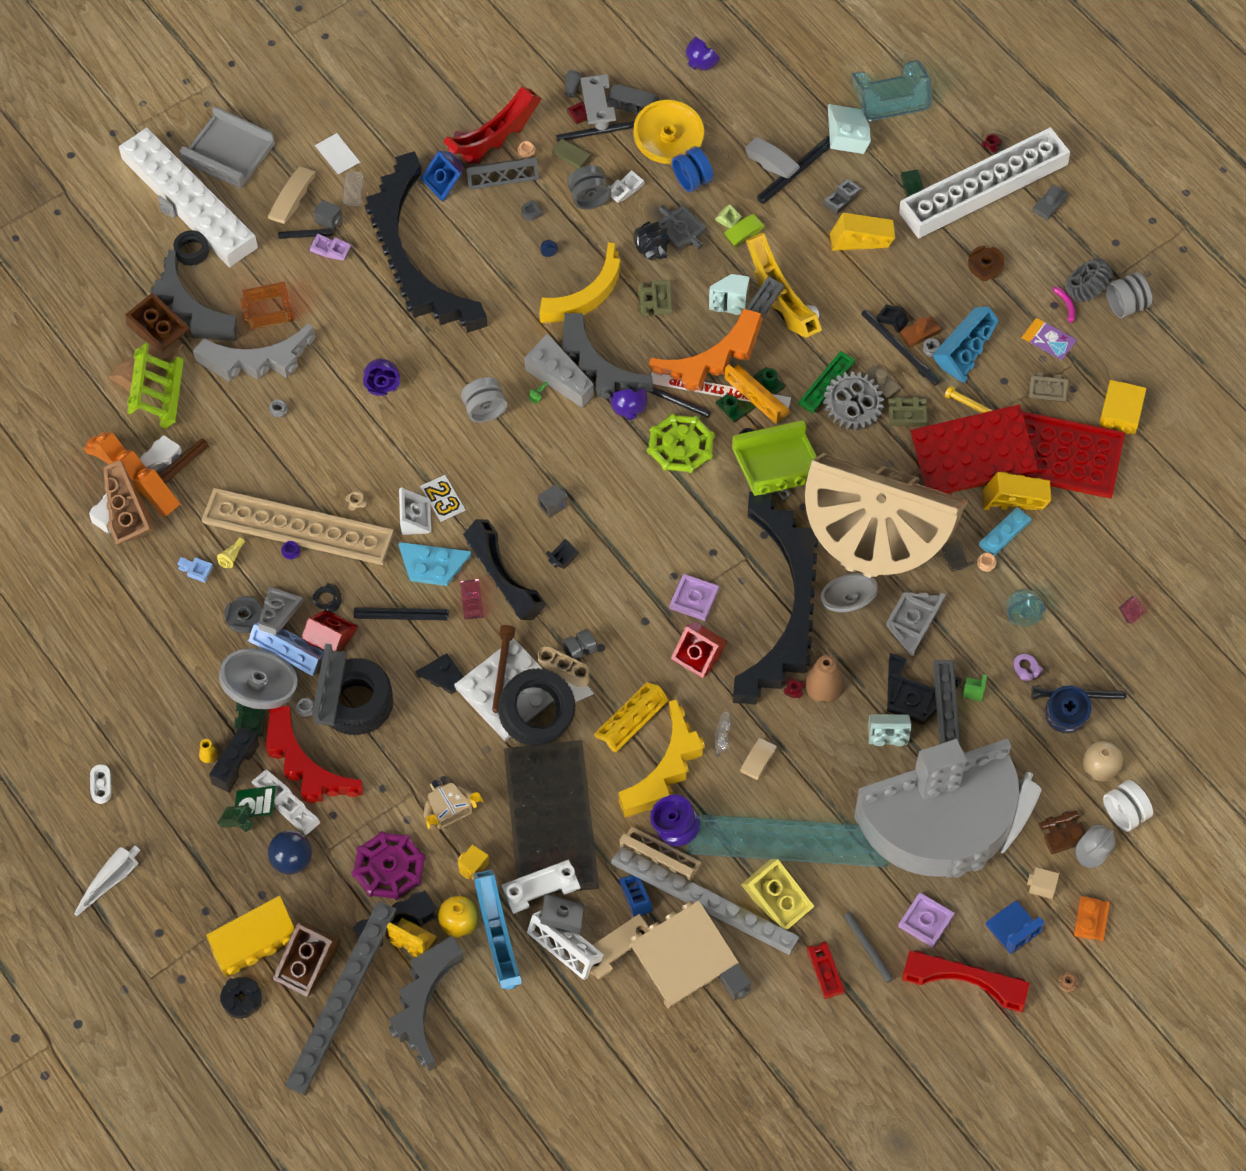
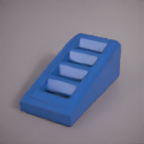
(640, 906)

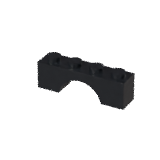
(415, 909)

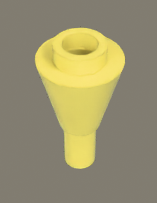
(227, 557)

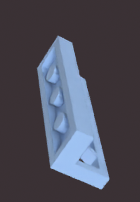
(290, 647)

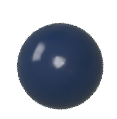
(289, 852)

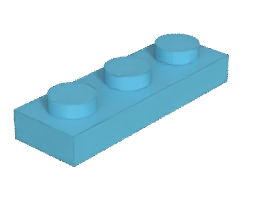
(1005, 531)

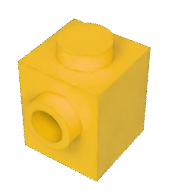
(472, 862)

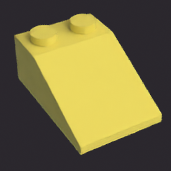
(777, 894)

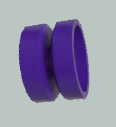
(675, 820)

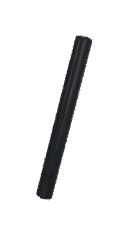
(803, 163)

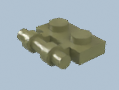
(660, 295)
(907, 415)

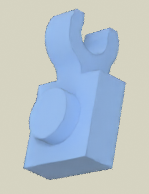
(197, 569)

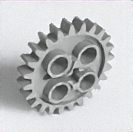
(839, 408)

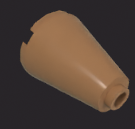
(824, 680)

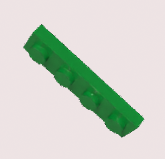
(815, 394)

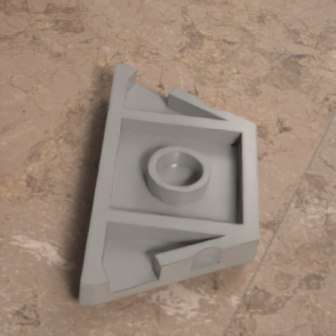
(913, 618)

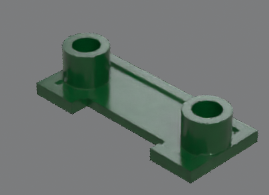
(736, 409)

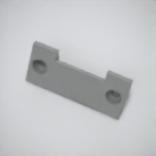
(595, 101)

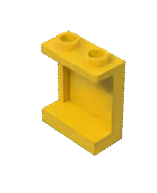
(1122, 407)

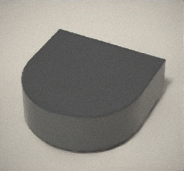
(531, 211)

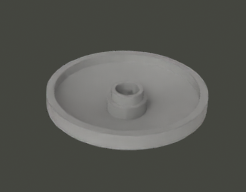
(258, 678)

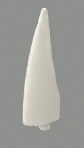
(1028, 796)
(113, 871)

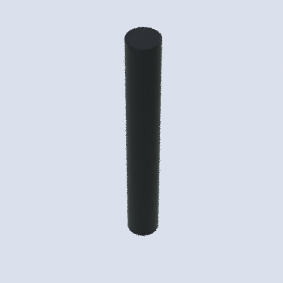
(304, 233)

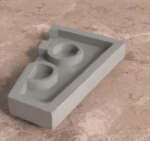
(277, 610)

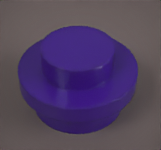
(290, 550)

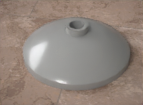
(849, 593)

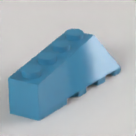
(964, 344)

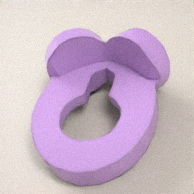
(1024, 675)

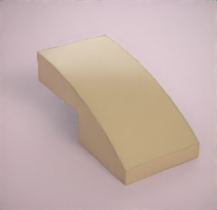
(758, 758)

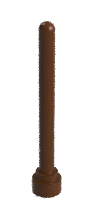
(506, 632)

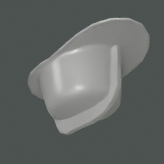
(1095, 846)

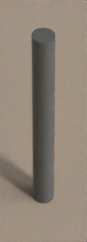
(868, 947)

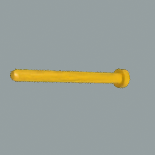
(951, 393)

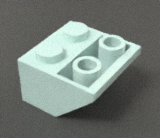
(730, 294)
(889, 729)

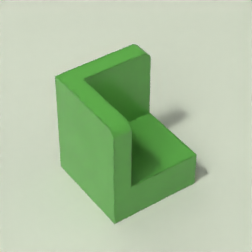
(974, 688)

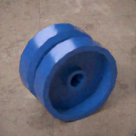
(692, 169)

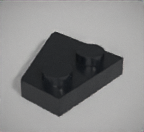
(441, 673)

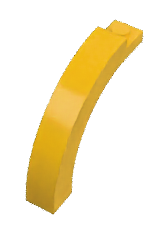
(586, 300)

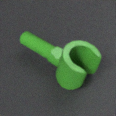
(535, 395)

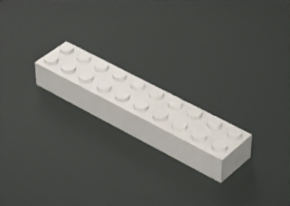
(984, 182)
(188, 196)

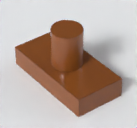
(920, 331)

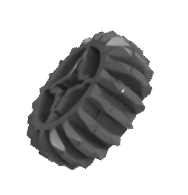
(1089, 280)

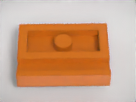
(1091, 918)

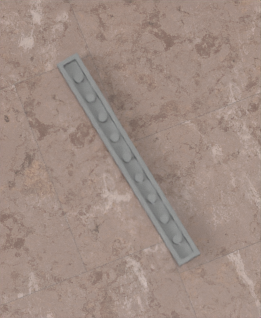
(712, 903)

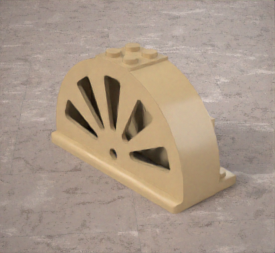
(877, 517)

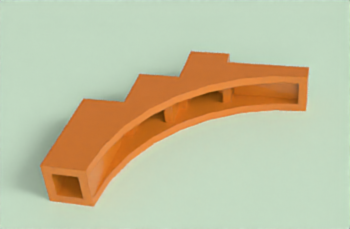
(694, 369)
(147, 481)

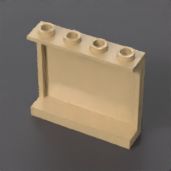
(683, 953)

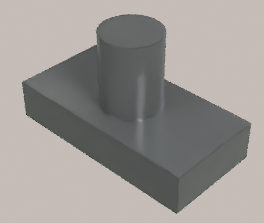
(1050, 202)

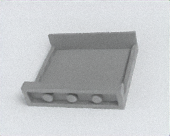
(228, 148)

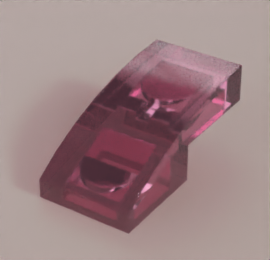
(471, 599)

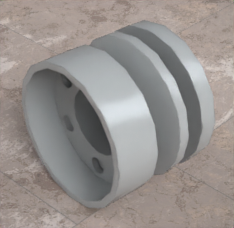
(1129, 295)

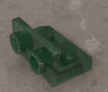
(250, 719)

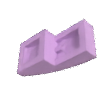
(330, 248)

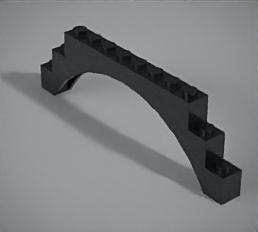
(420, 293)
(791, 649)

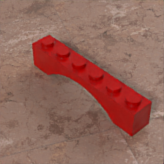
(1008, 991)

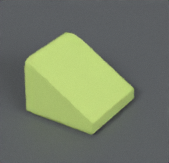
(728, 216)

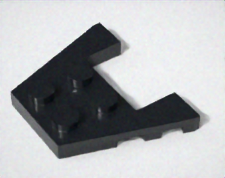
(909, 696)

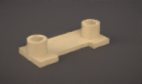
(617, 944)

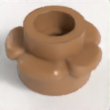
(1068, 987)

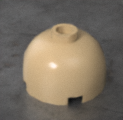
(1103, 761)

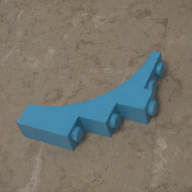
(496, 930)

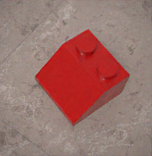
(328, 628)
(698, 649)

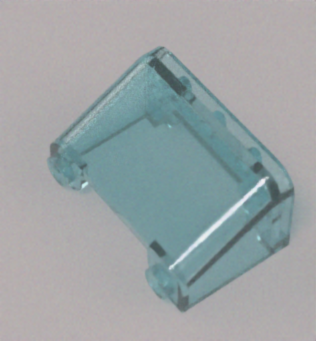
(894, 95)

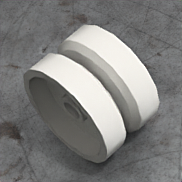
(1128, 805)

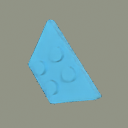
(431, 563)

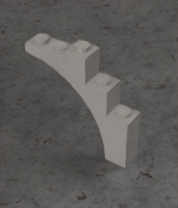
(255, 362)

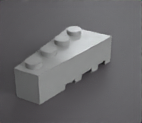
(554, 366)

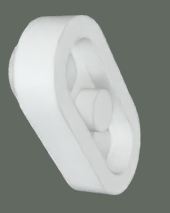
(100, 785)

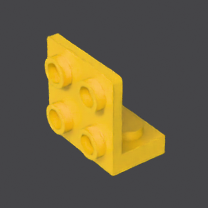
(410, 937)

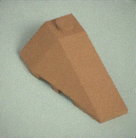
(126, 509)

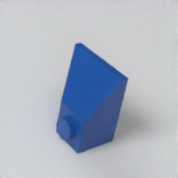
(442, 173)

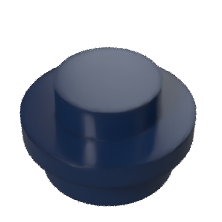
(548, 248)

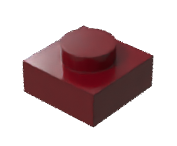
(577, 112)

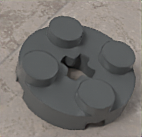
(237, 607)

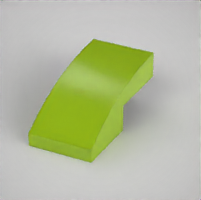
(743, 229)

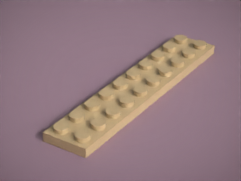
(299, 525)

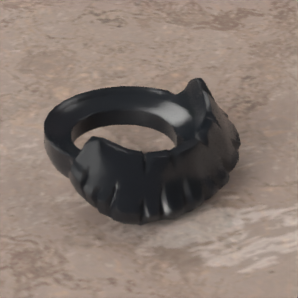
(332, 605)

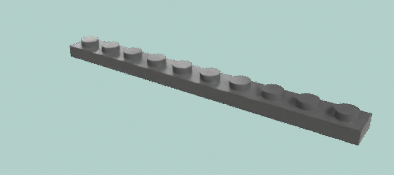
(340, 998)

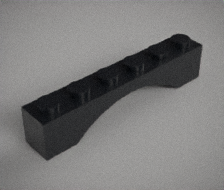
(484, 542)

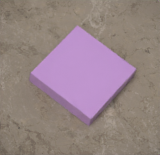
(694, 597)
(926, 920)

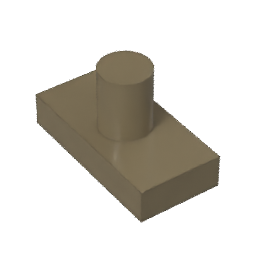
(885, 383)

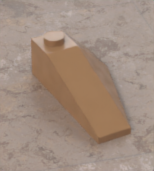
(124, 371)

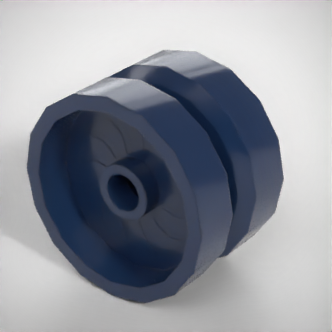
(1073, 699)

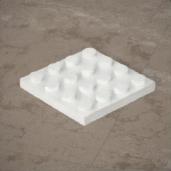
(480, 684)

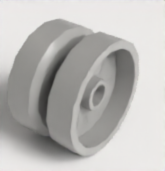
(483, 399)

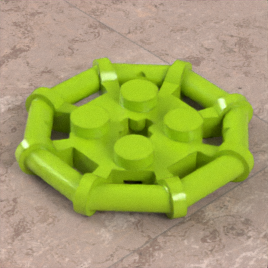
(681, 433)

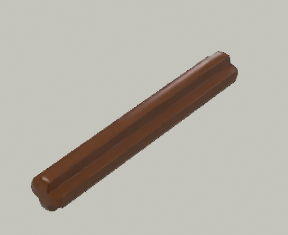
(183, 460)

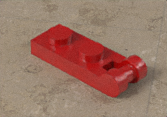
(825, 970)

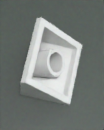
(414, 513)

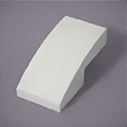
(626, 187)

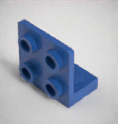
(1014, 927)

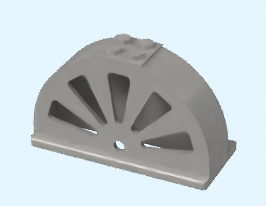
(945, 812)

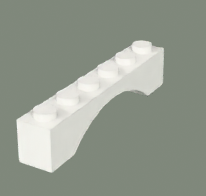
(159, 457)

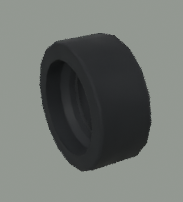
(191, 236)

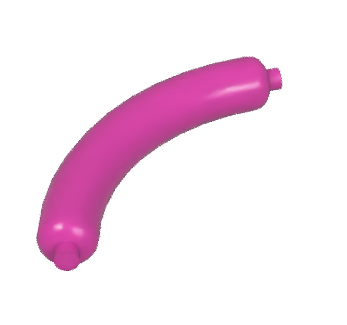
(1067, 299)

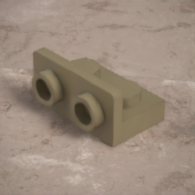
(1048, 388)

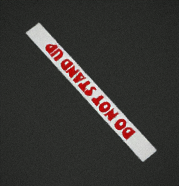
(709, 388)

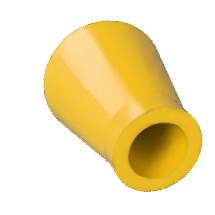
(208, 752)

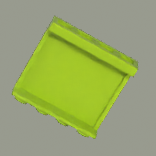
(774, 457)

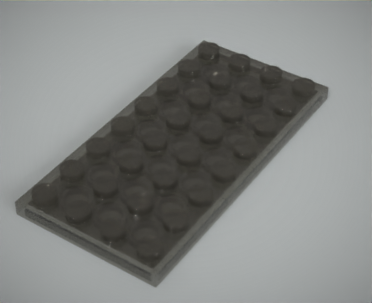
(551, 810)

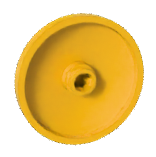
(667, 130)

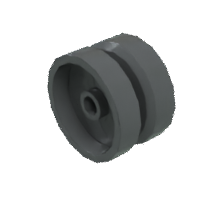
(589, 187)

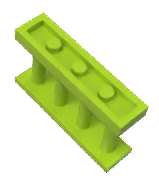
(171, 383)

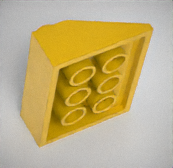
(251, 937)

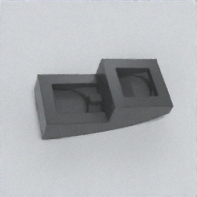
(842, 197)

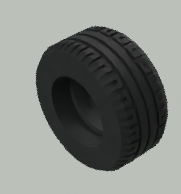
(375, 712)

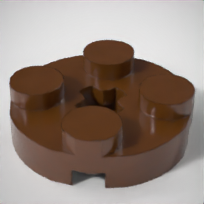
(983, 271)

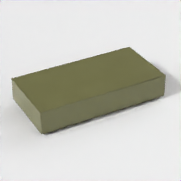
(571, 154)

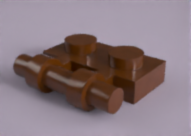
(1063, 838)

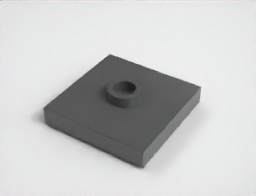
(562, 913)

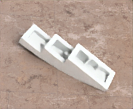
(288, 804)

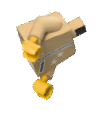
(448, 804)

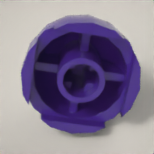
(700, 55)
(381, 377)
(629, 403)

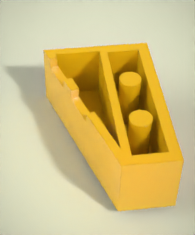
(1016, 490)

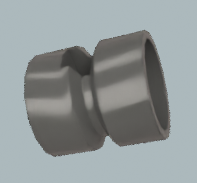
(581, 644)

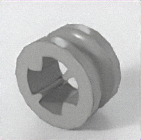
(930, 342)

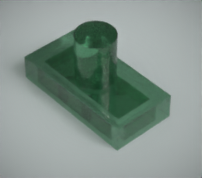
(911, 182)
(236, 817)

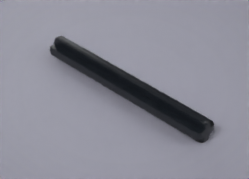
(401, 613)

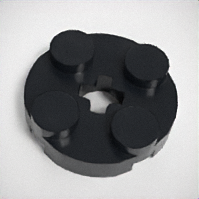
(236, 987)

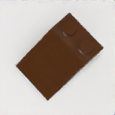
(155, 322)
(306, 958)

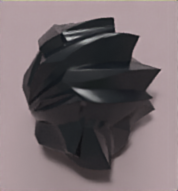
(651, 241)

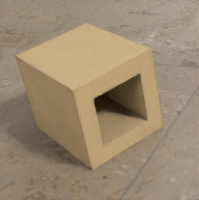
(1043, 882)

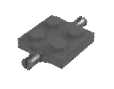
(682, 227)

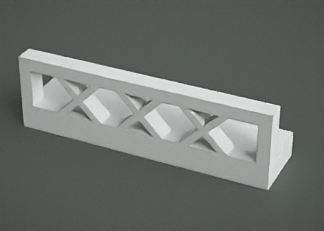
(575, 944)

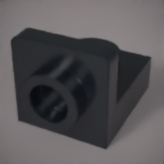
(893, 316)

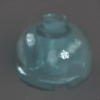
(1024, 607)

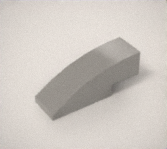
(771, 158)

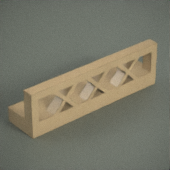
(660, 857)

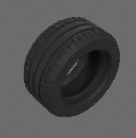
(559, 691)

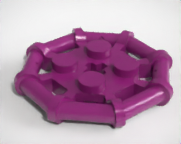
(387, 876)

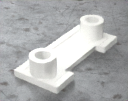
(539, 884)

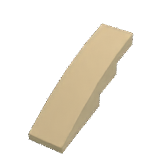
(290, 196)

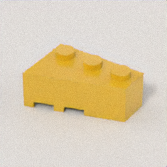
(861, 232)

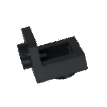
(563, 554)

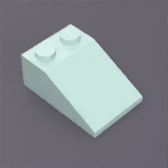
(848, 129)

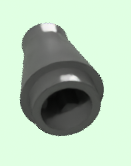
(572, 82)

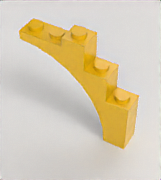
(796, 314)
(671, 770)

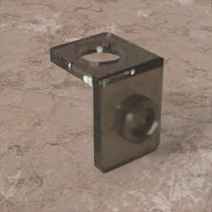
(955, 556)

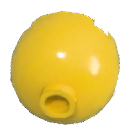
(458, 916)

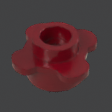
(994, 139)
(794, 693)

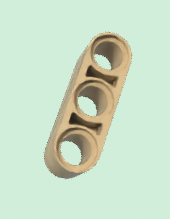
(559, 659)

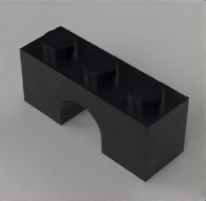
(227, 767)

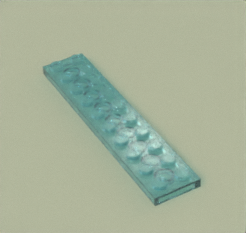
(784, 841)

